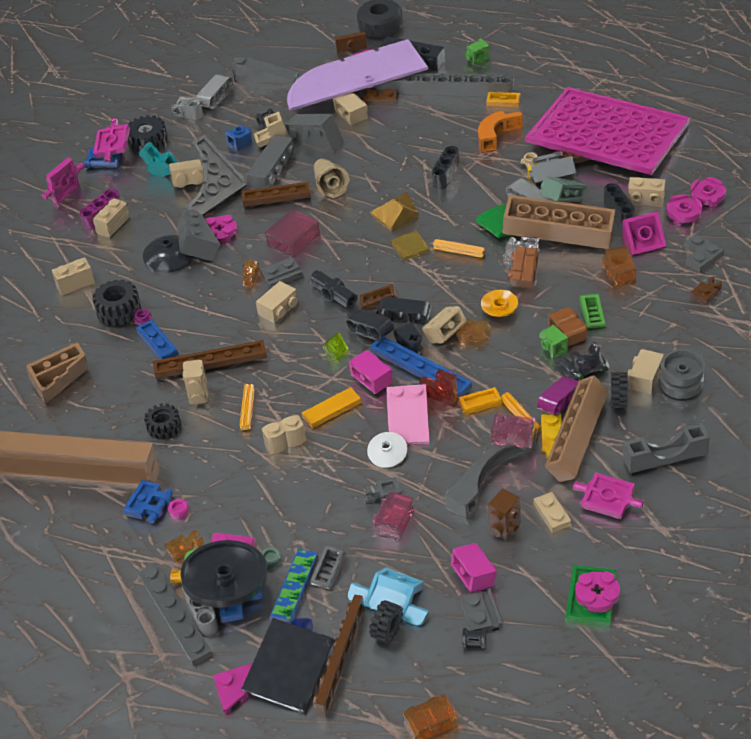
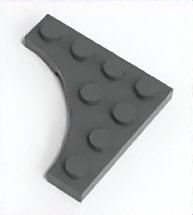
(219, 177)

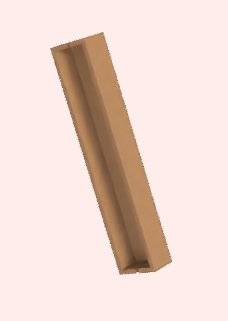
(77, 459)

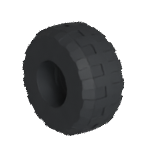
(379, 18)

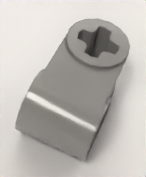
(187, 108)

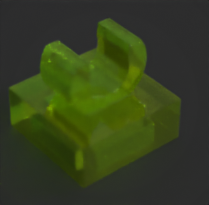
(335, 346)

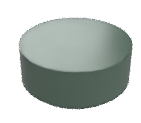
(272, 556)

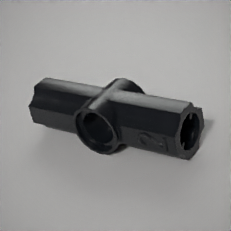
(333, 289)

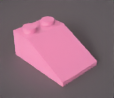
(408, 413)

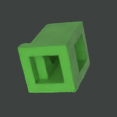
(477, 52)
(554, 341)

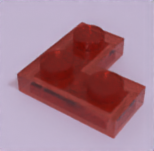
(442, 389)

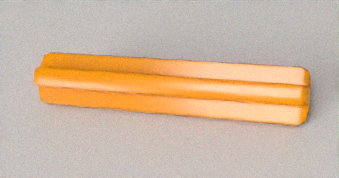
(459, 248)
(247, 407)
(516, 408)

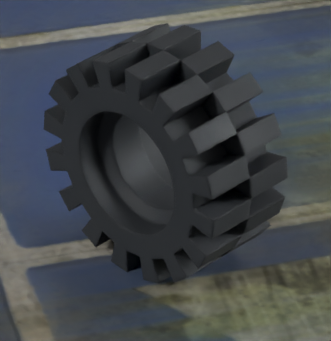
(619, 389)
(160, 413)
(386, 621)

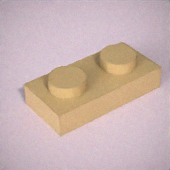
(552, 512)

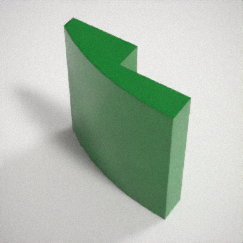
(493, 220)

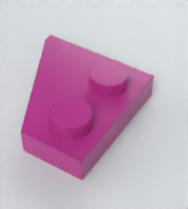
(229, 686)

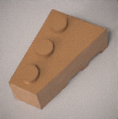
(57, 371)

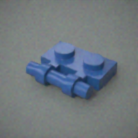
(143, 498)

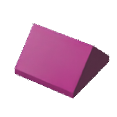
(643, 233)

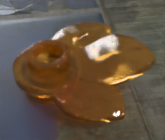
(473, 331)

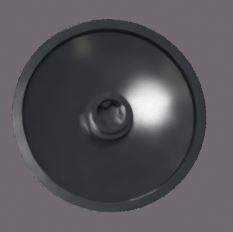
(224, 573)

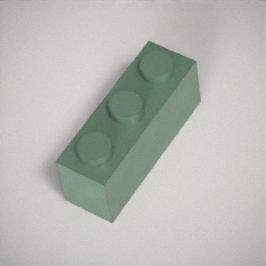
(563, 189)

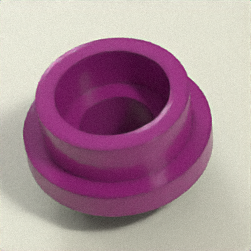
(142, 316)

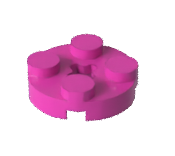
(700, 190)
(690, 213)
(225, 223)
(597, 580)

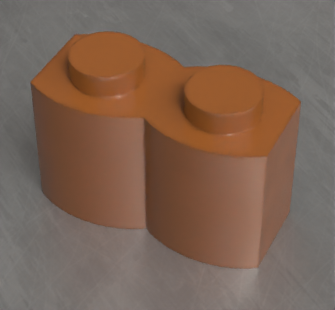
(568, 323)

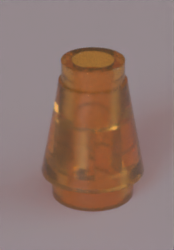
(250, 272)

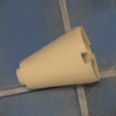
(330, 178)

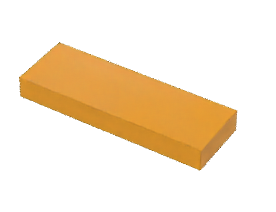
(331, 407)

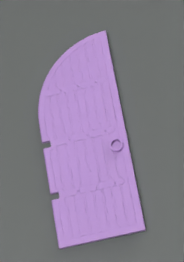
(355, 74)

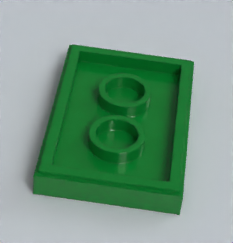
(580, 614)

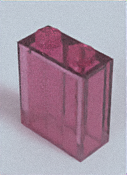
(292, 233)

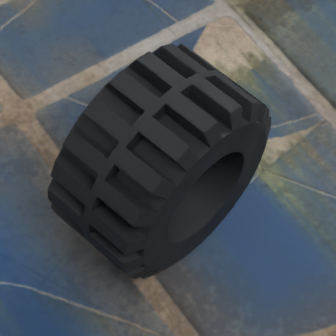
(116, 302)

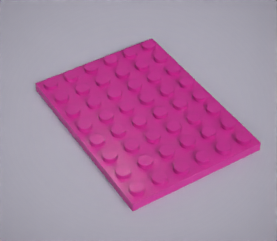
(608, 130)

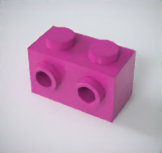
(371, 371)
(473, 567)

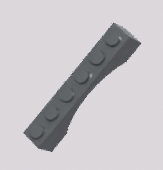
(464, 495)

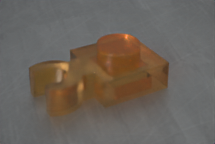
(180, 545)

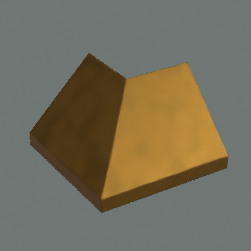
(396, 212)

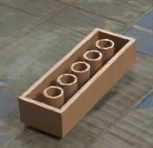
(558, 221)

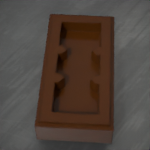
(350, 42)

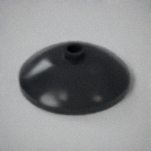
(164, 255)

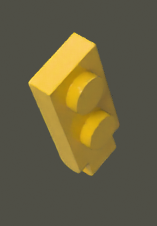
(550, 427)

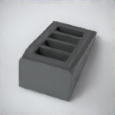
(328, 551)

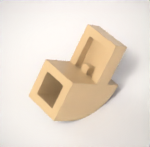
(274, 125)

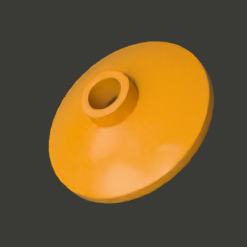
(499, 303)

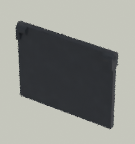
(288, 665)

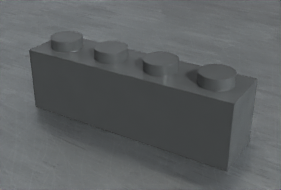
(270, 162)

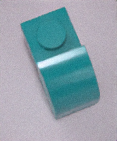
(157, 163)

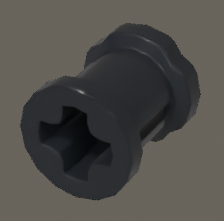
(474, 638)

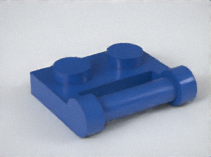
(91, 161)

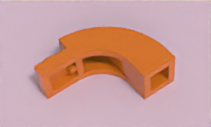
(494, 125)

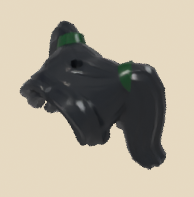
(583, 364)

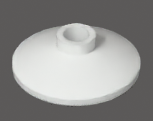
(389, 456)

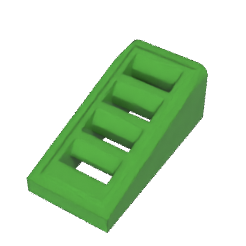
(593, 299)

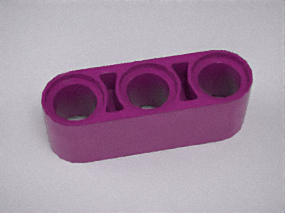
(93, 208)
(557, 396)

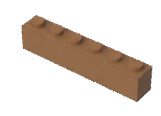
(576, 429)

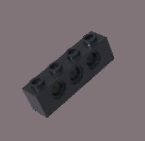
(430, 54)

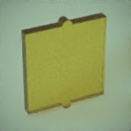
(409, 245)

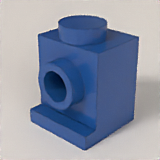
(238, 137)

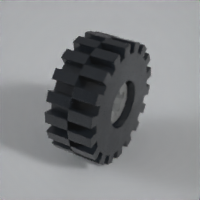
(147, 130)

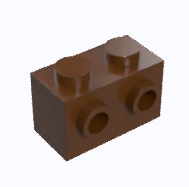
(504, 514)

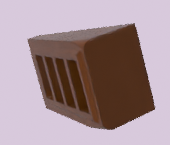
(376, 295)

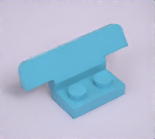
(395, 588)

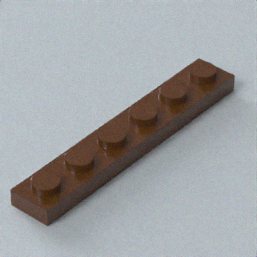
(211, 358)
(337, 661)

